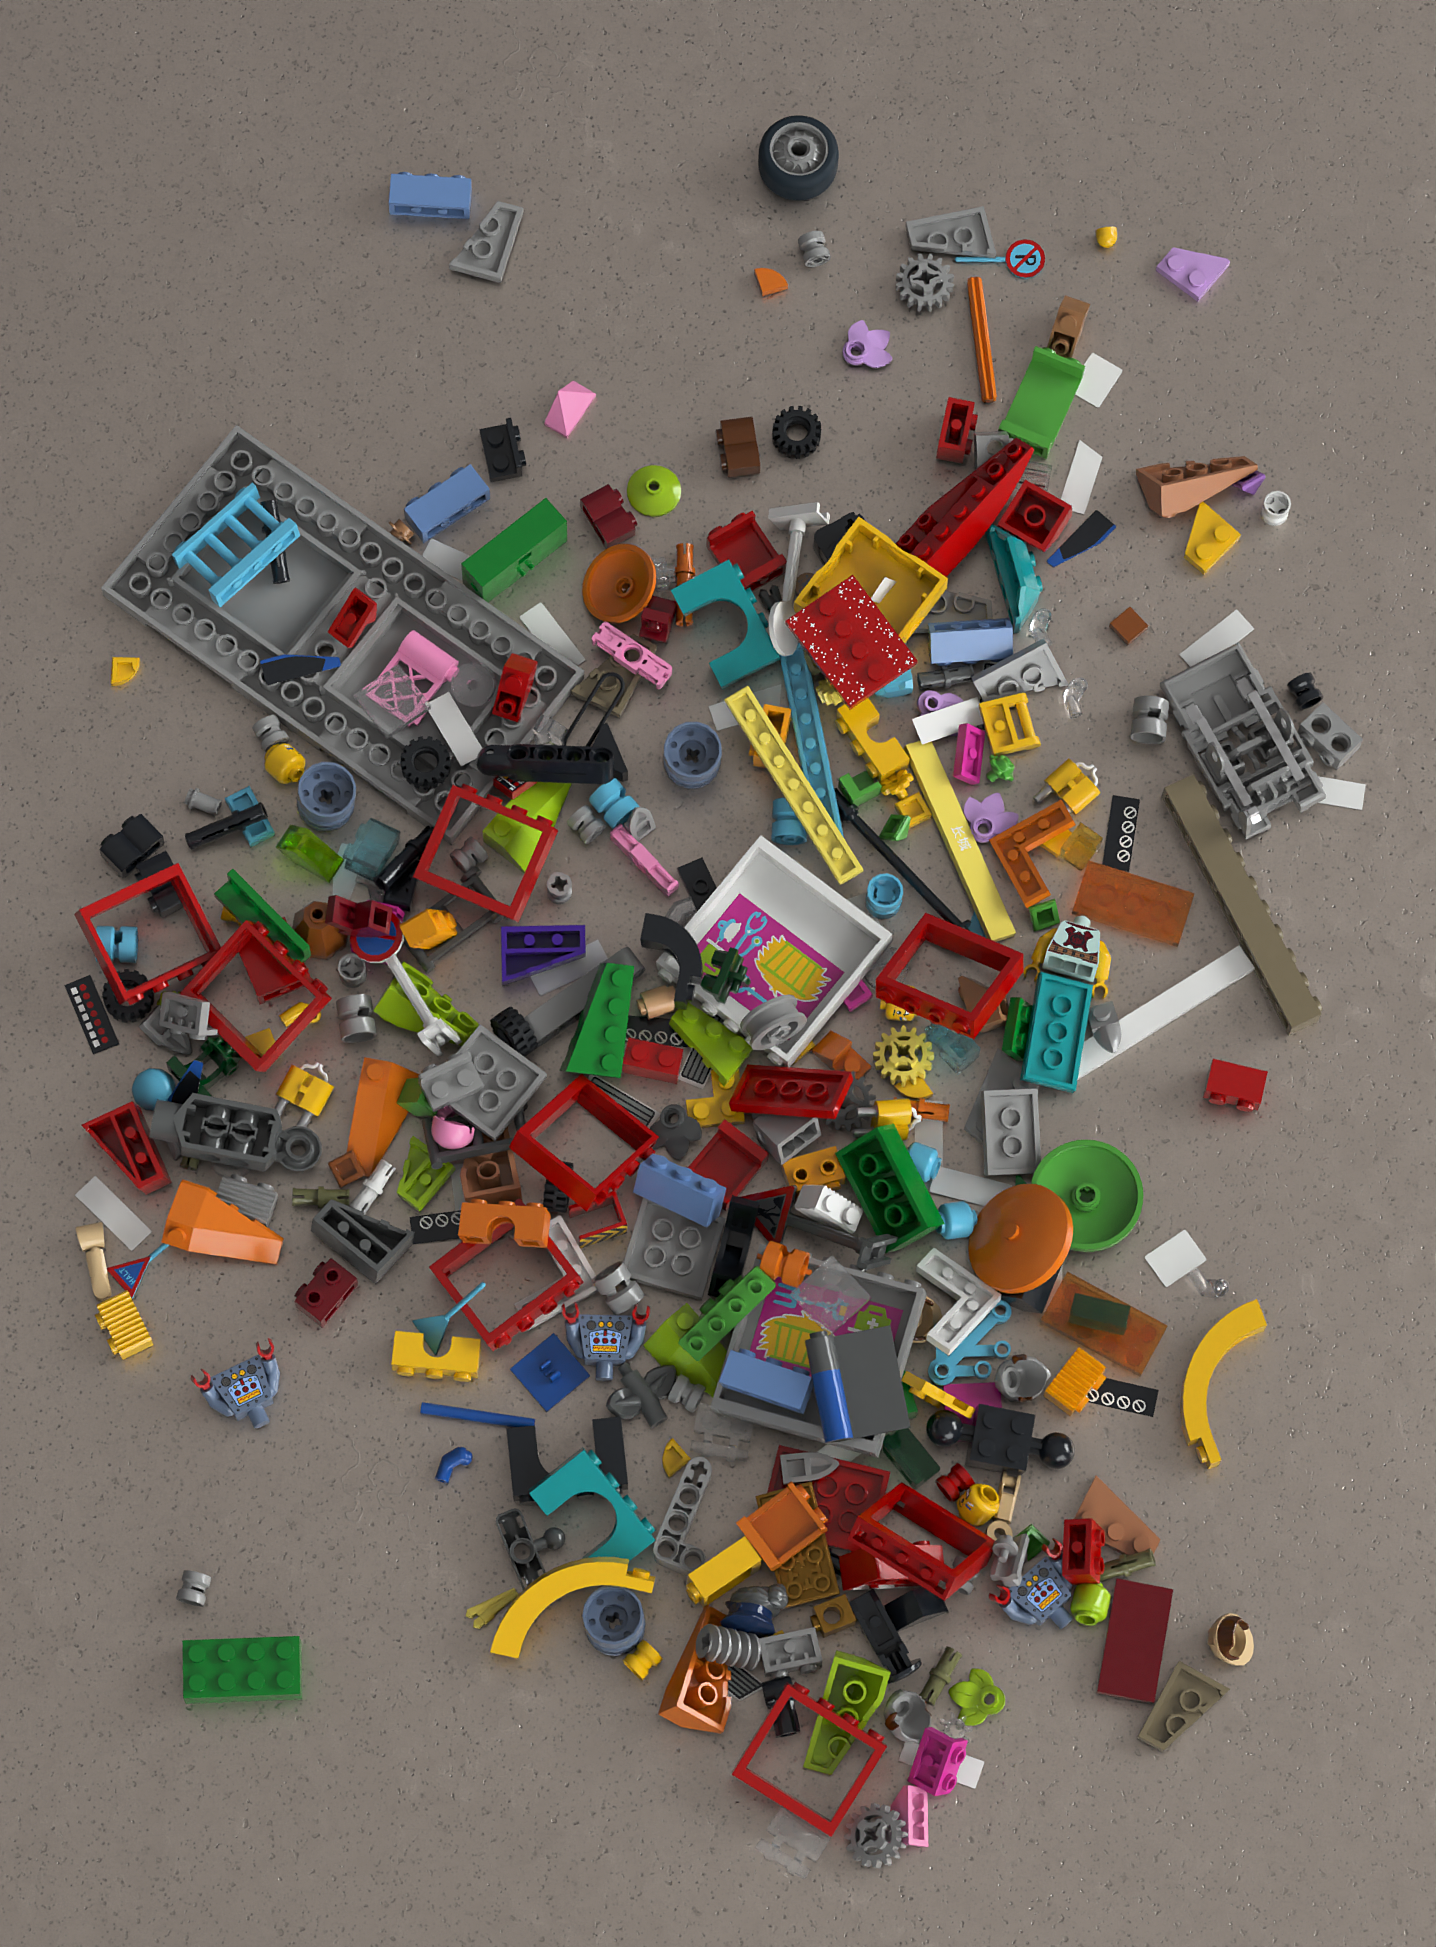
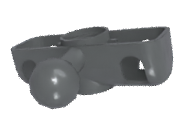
(553, 1539)

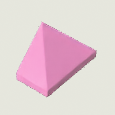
(569, 408)
(913, 1809)

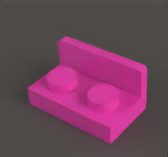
(937, 1762)

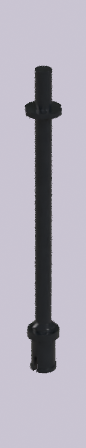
(850, 814)

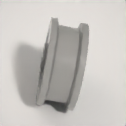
(773, 1022)

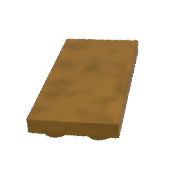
(810, 1572)

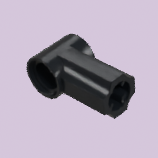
(787, 1721)

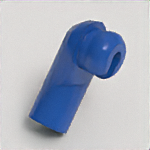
(450, 1460)

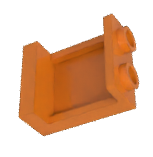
(783, 1526)

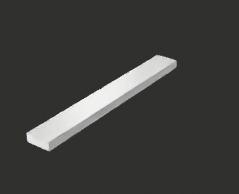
(1169, 1006)

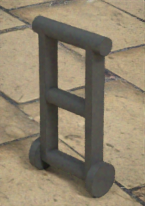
(468, 880)
(479, 1147)

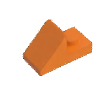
(838, 1055)

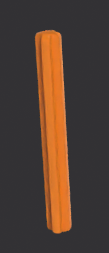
(981, 339)

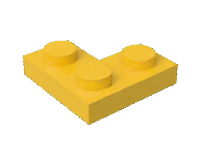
(713, 1110)

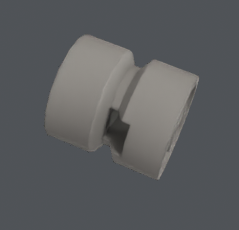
(1150, 718)
(356, 1023)
(623, 1296)

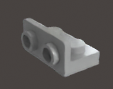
(185, 1016)
(450, 1081)
(790, 1653)

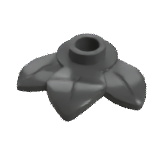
(676, 1135)

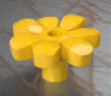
(897, 784)

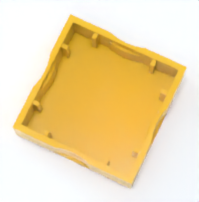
(871, 558)

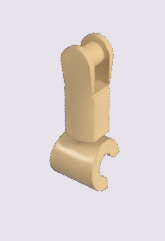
(92, 1239)
(1006, 1507)

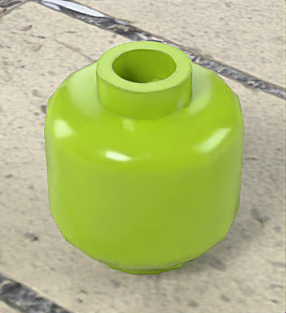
(1090, 1603)

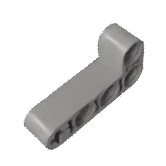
(686, 1513)

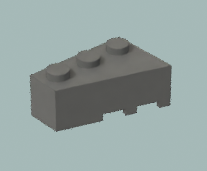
(360, 1239)

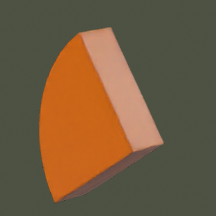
(769, 281)

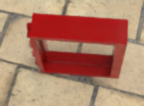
(532, 871)
(193, 909)
(964, 943)
(225, 1029)
(606, 1111)
(524, 1317)
(912, 1560)
(784, 1799)

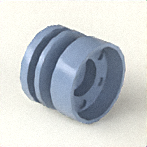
(692, 740)
(329, 782)
(606, 1606)

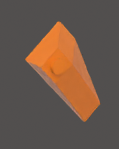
(376, 1111)
(210, 1226)
(698, 1688)

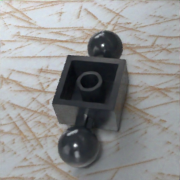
(1000, 1439)

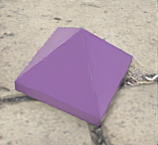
(1251, 482)

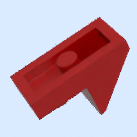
(353, 618)

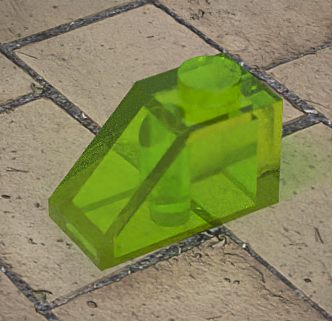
(310, 852)

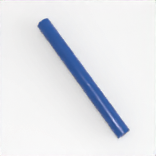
(475, 1415)

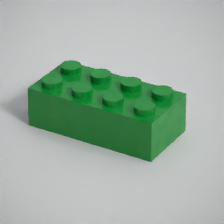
(889, 1187)
(242, 1669)

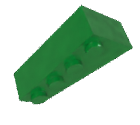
(602, 1026)

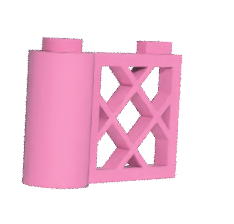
(427, 661)

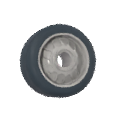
(794, 175)

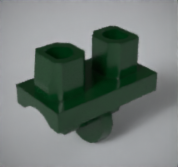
(730, 976)

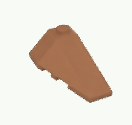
(1181, 488)
(491, 1175)

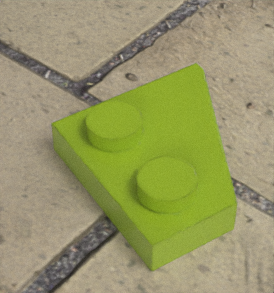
(419, 1179)

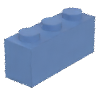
(430, 195)
(446, 502)
(970, 641)
(679, 1190)
(767, 1380)

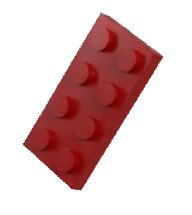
(791, 1091)

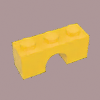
(880, 758)
(459, 1361)

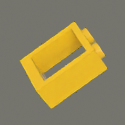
(723, 1572)

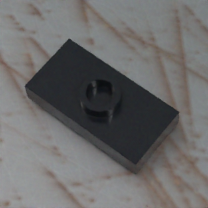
(697, 881)
(402, 890)

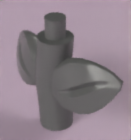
(642, 1393)

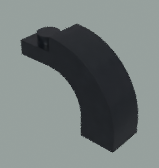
(669, 936)
(734, 1242)

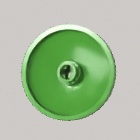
(1097, 1188)

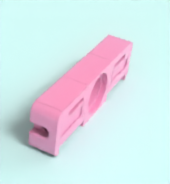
(648, 664)
(644, 860)

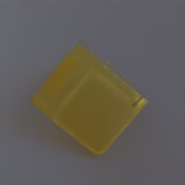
(1080, 846)

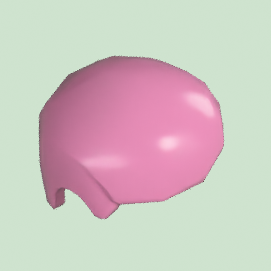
(451, 1133)

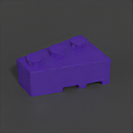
(539, 949)

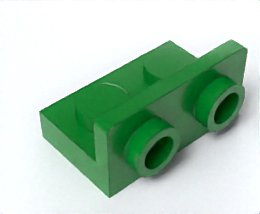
(1017, 1028)

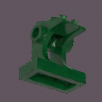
(220, 1052)

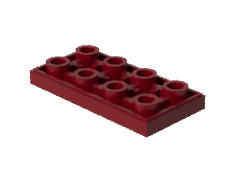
(1135, 1641)

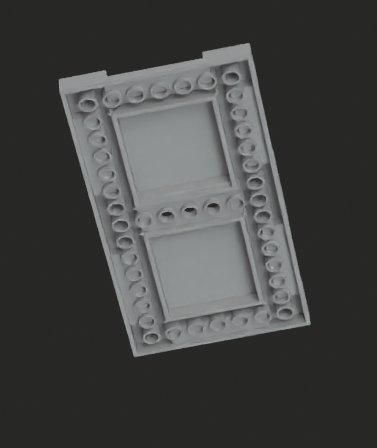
(325, 563)

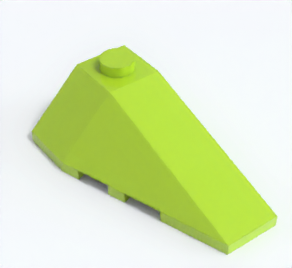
(518, 841)
(396, 1007)
(666, 1350)
(853, 1688)

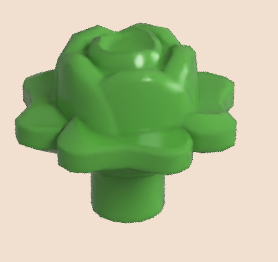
(1000, 768)

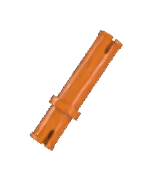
(684, 572)

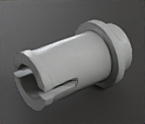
(202, 801)

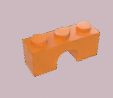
(481, 1219)

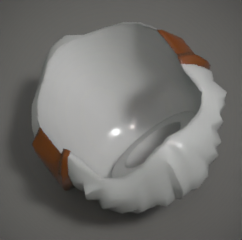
(1021, 1378)
(907, 1716)

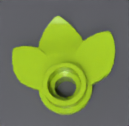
(972, 1697)

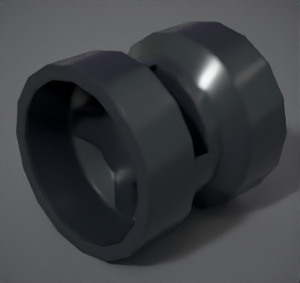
(1305, 691)

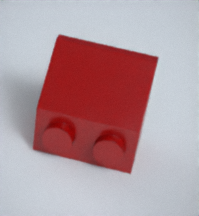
(1036, 516)

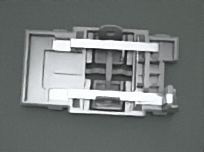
(1220, 697)

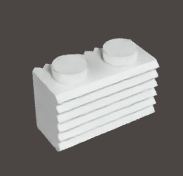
(828, 1208)

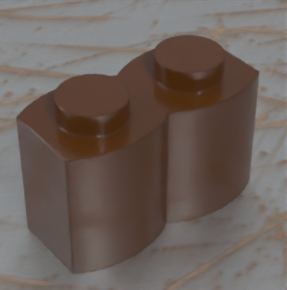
(739, 447)

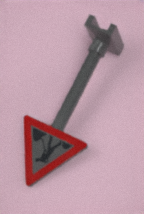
(775, 1214)

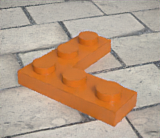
(1015, 842)

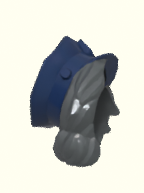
(753, 1609)

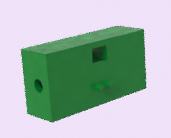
(515, 551)

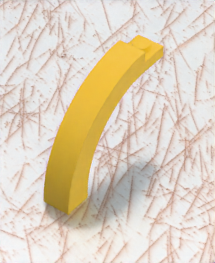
(1223, 1336)
(554, 1585)

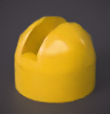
(1106, 236)

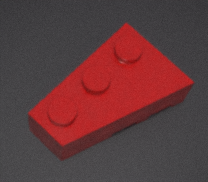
(126, 1140)
(863, 1568)

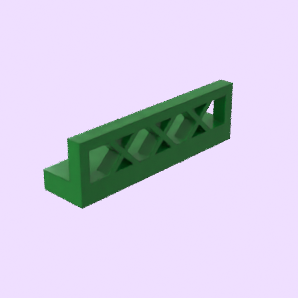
(248, 905)

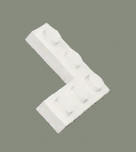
(568, 1246)
(973, 1299)

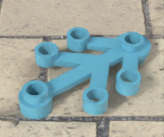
(968, 1348)

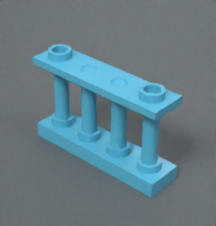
(245, 568)

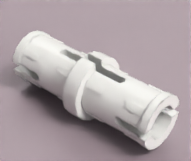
(373, 1186)

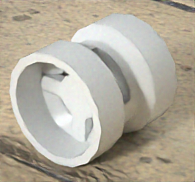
(1279, 504)

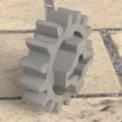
(934, 276)
(888, 1835)

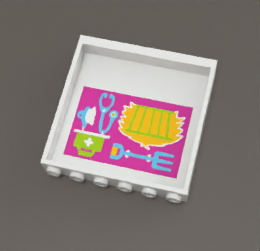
(793, 940)

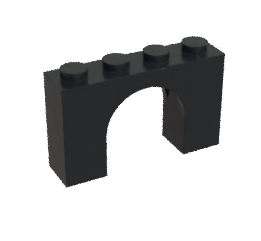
(528, 1471)

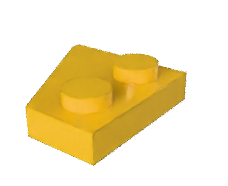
(1209, 539)
(935, 1395)

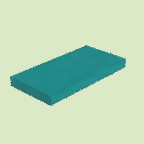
(1056, 1032)

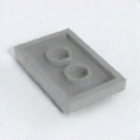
(1010, 1131)

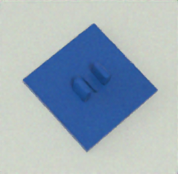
(550, 1372)

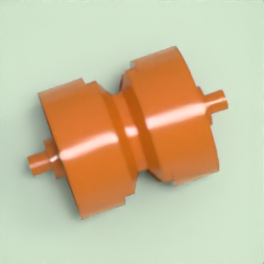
(788, 1265)

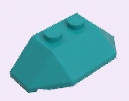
(1015, 574)

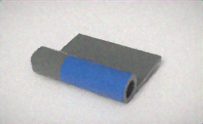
(857, 1384)

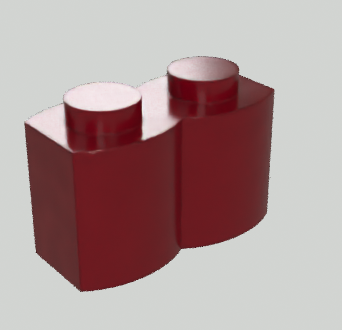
(608, 516)

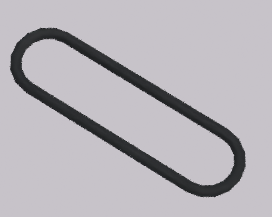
(588, 701)

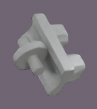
(1009, 1559)

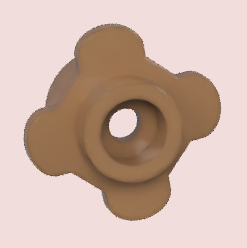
(401, 531)

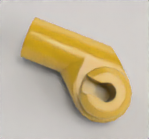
(292, 1013)

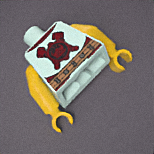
(1073, 951)

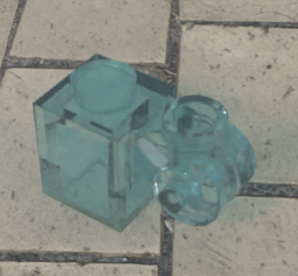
(955, 1048)

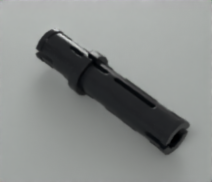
(280, 574)
(237, 821)
(401, 863)

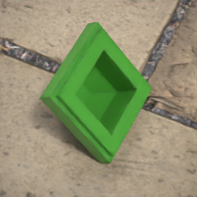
(896, 828)
(1044, 915)
(1036, 1540)

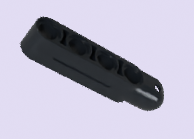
(548, 763)

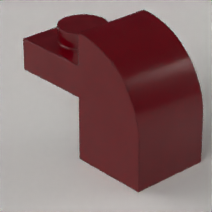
(657, 619)
(360, 918)

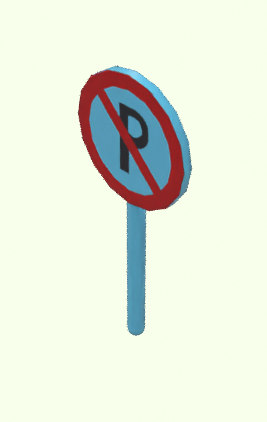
(1022, 258)

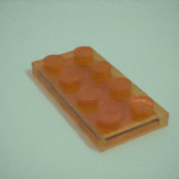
(1133, 903)
(1127, 1351)

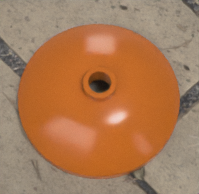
(611, 576)

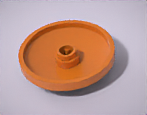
(1020, 1238)

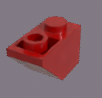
(514, 687)

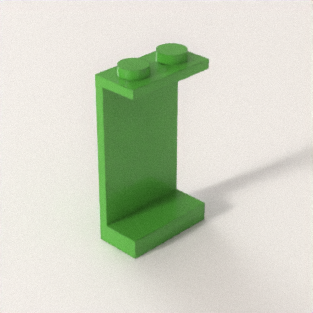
(1043, 400)

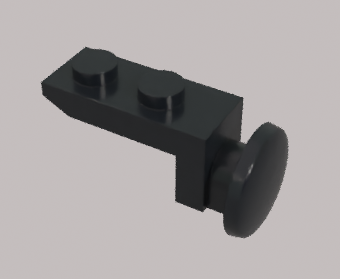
(883, 1636)

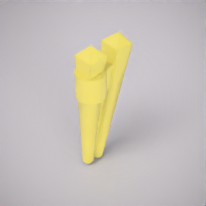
(489, 1608)

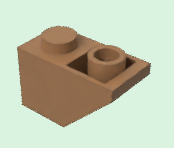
(1068, 326)
(971, 992)

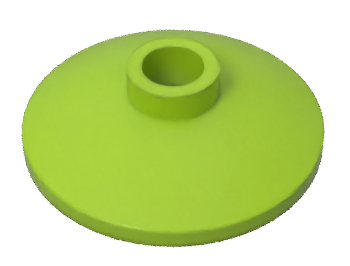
(652, 502)

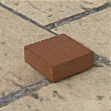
(1128, 626)
(346, 1168)

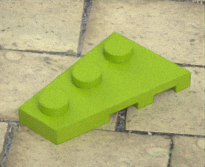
(712, 1040)

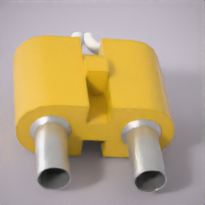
(1070, 786)
(304, 1091)
(888, 1112)

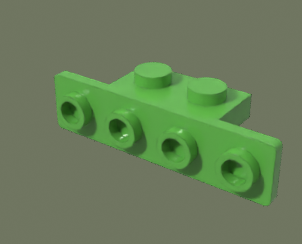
(726, 1311)

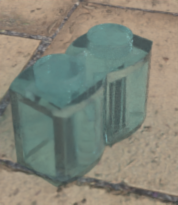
(371, 849)

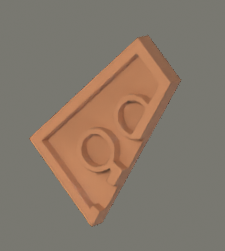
(1121, 1526)

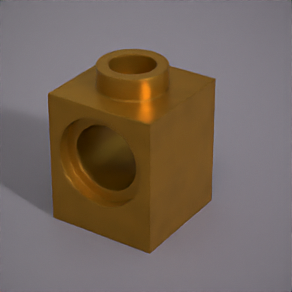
(842, 1607)

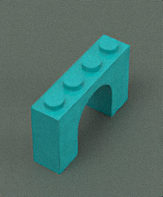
(724, 584)
(583, 1474)

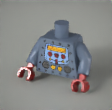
(605, 1339)
(244, 1387)
(1040, 1593)

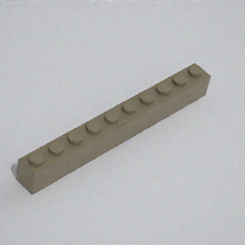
(1241, 904)

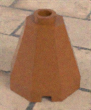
(321, 937)

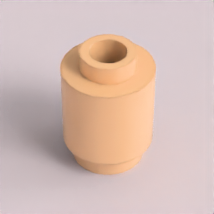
(656, 1001)

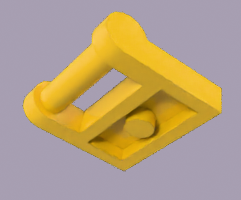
(1000, 726)

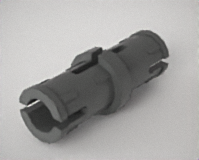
(945, 677)

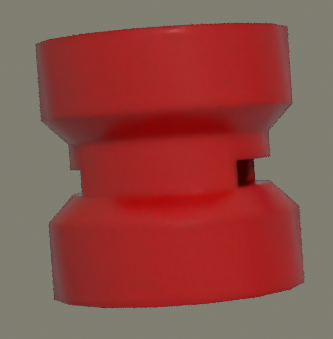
(955, 1482)

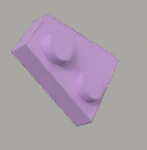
(1192, 270)

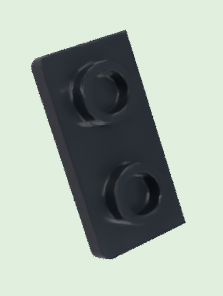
(502, 451)

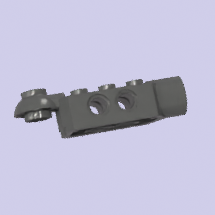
(233, 1133)

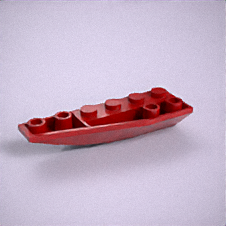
(966, 511)

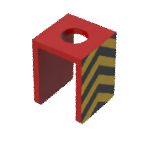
(606, 1232)

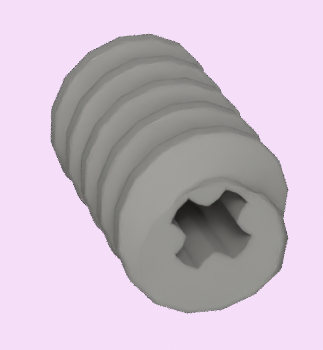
(728, 1647)

